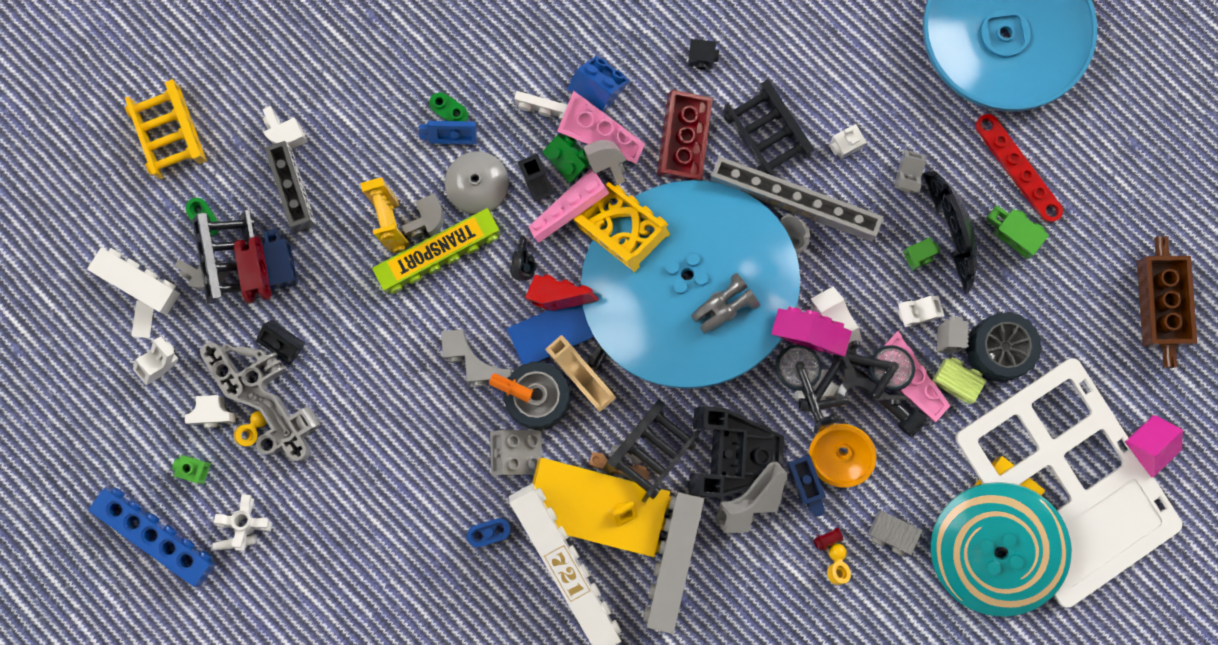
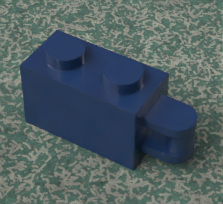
(279, 260)
(807, 484)

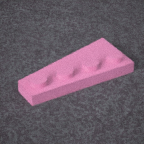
(590, 124)
(573, 202)
(921, 390)

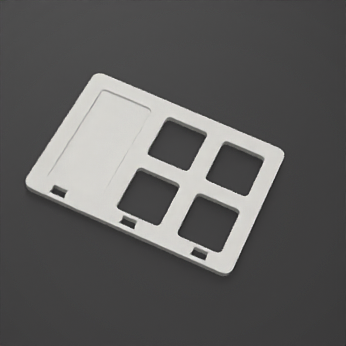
(1108, 522)

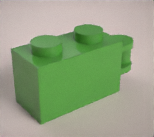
(1017, 231)

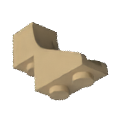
(580, 373)

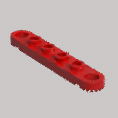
(1018, 168)

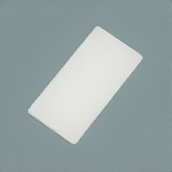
(142, 320)

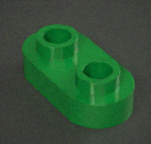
(448, 108)
(191, 207)

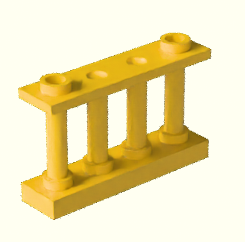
(186, 132)
(385, 202)

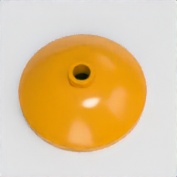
(840, 467)

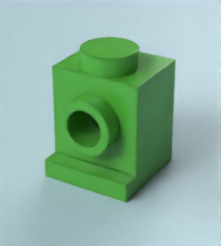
(921, 253)
(198, 470)

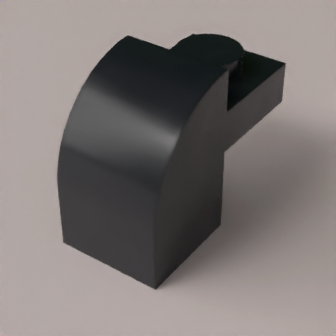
(535, 177)

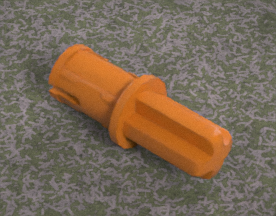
(511, 387)

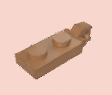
(598, 461)

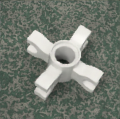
(246, 506)

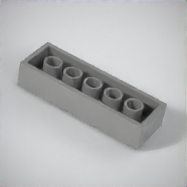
(674, 563)

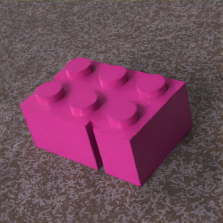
(811, 330)

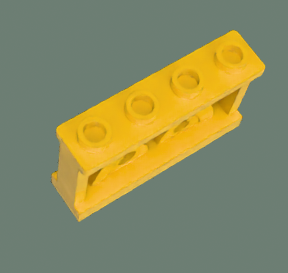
(623, 252)

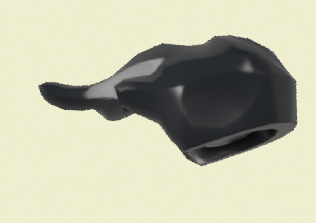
(521, 267)

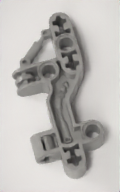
(284, 427)

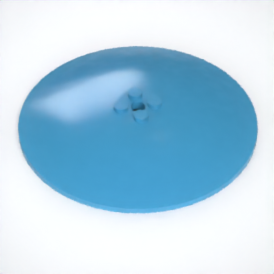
(647, 313)

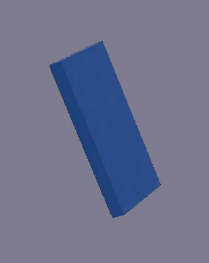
(538, 332)

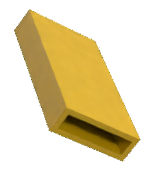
(587, 501)

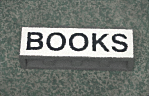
(290, 186)

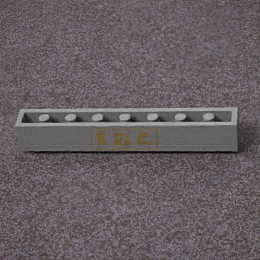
(798, 199)

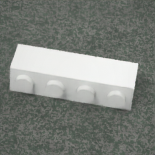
(134, 281)

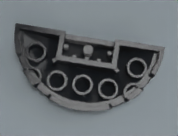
(959, 224)

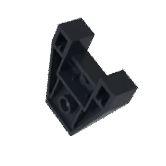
(738, 452)

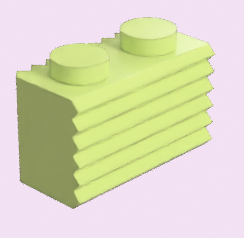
(959, 381)

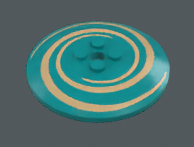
(993, 518)

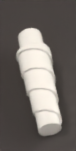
(226, 544)

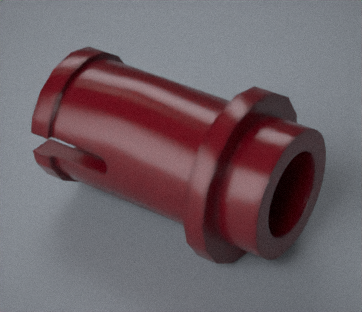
(828, 539)

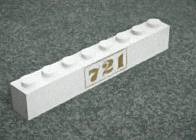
(564, 567)

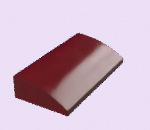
(684, 136)

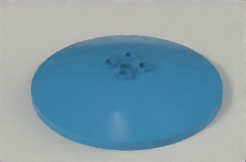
(1035, 66)

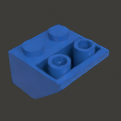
(598, 83)

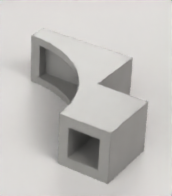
(456, 347)

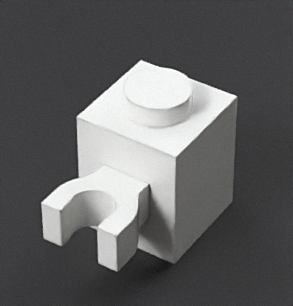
(847, 142)

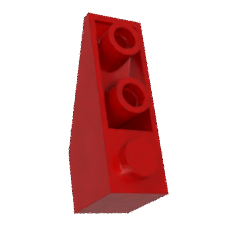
(556, 295)

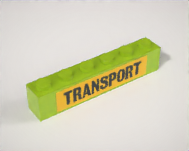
(437, 251)

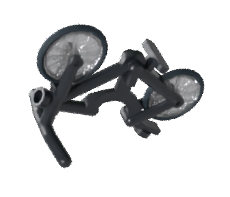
(801, 368)

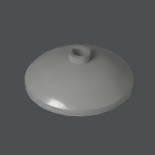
(479, 195)

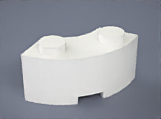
(833, 305)

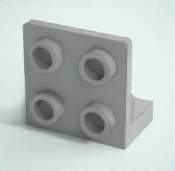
(515, 452)

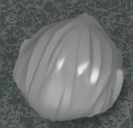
(797, 232)

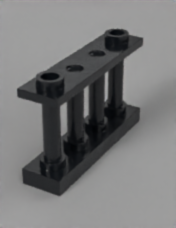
(778, 112)
(207, 248)
(631, 447)

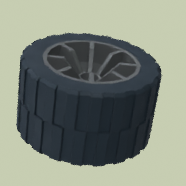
(1004, 346)

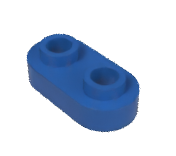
(489, 532)

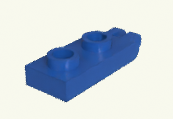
(449, 132)

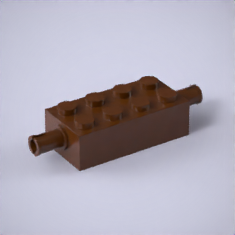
(1166, 301)

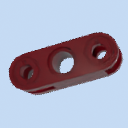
(252, 269)

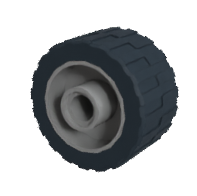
(549, 400)

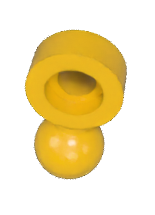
(256, 421)
(838, 553)

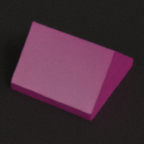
(1155, 444)

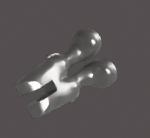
(717, 306)

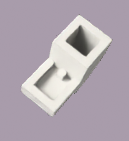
(287, 131)
(920, 311)
(156, 361)

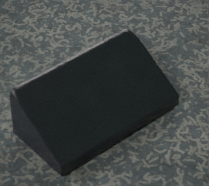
(280, 341)

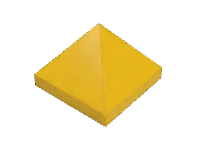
(624, 512)

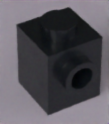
(703, 54)

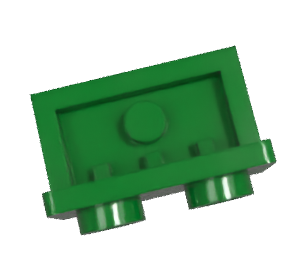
(567, 156)

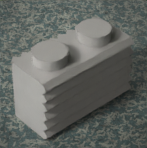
(952, 335)
(895, 533)

